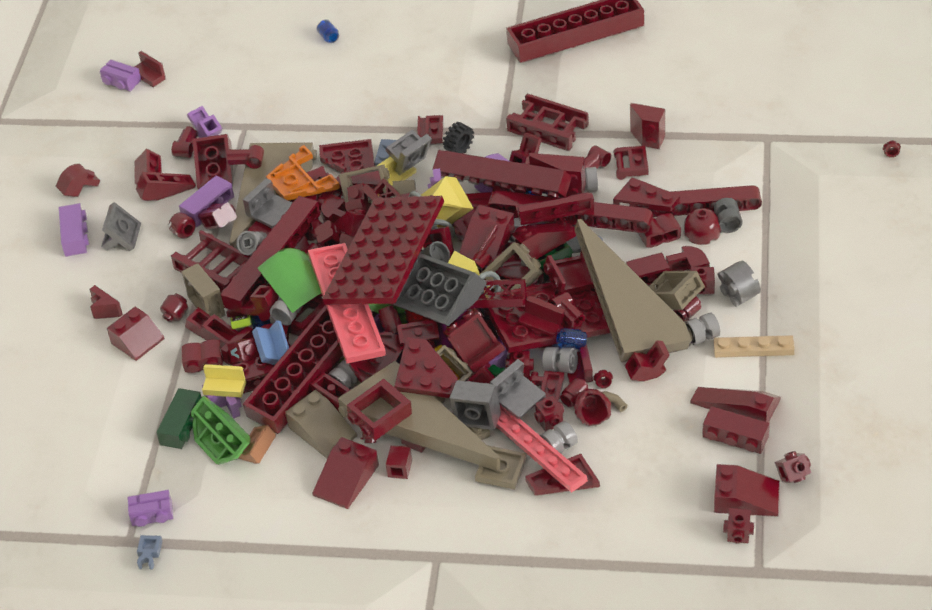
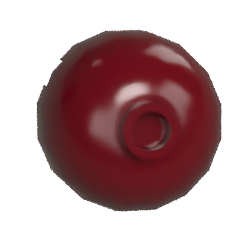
(702, 226)

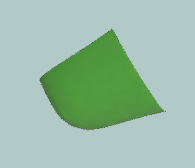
(291, 277)

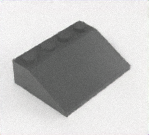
(439, 290)

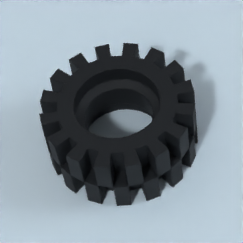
(458, 138)

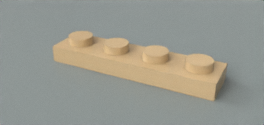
(754, 346)

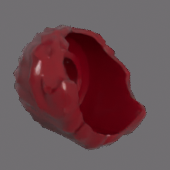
(592, 407)

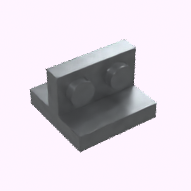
(409, 150)
(120, 228)

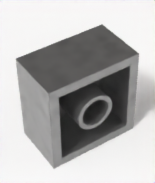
(476, 404)

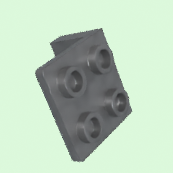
(264, 205)
(516, 391)

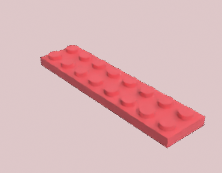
(351, 322)

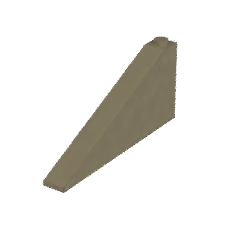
(273, 156)
(629, 305)
(428, 425)

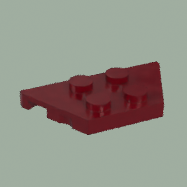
(367, 368)

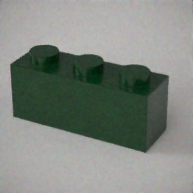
(178, 421)

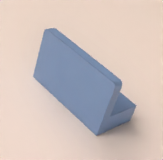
(271, 343)

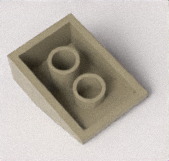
(318, 423)

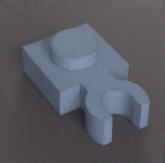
(148, 548)

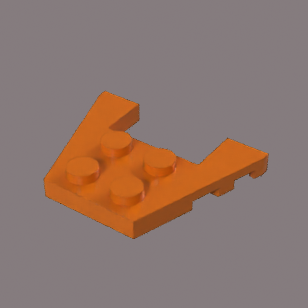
(292, 181)

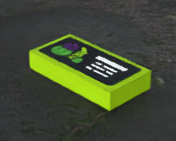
(240, 321)

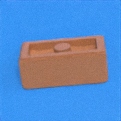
(260, 441)

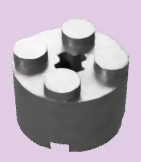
(738, 283)

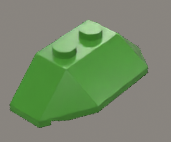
(218, 432)

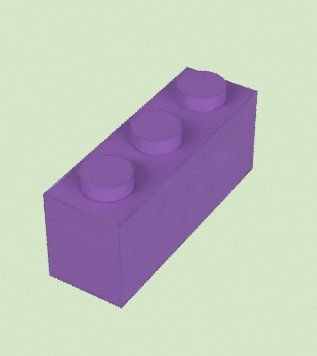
(213, 192)
(73, 229)

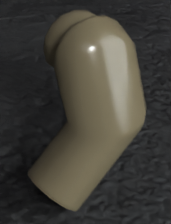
(616, 400)

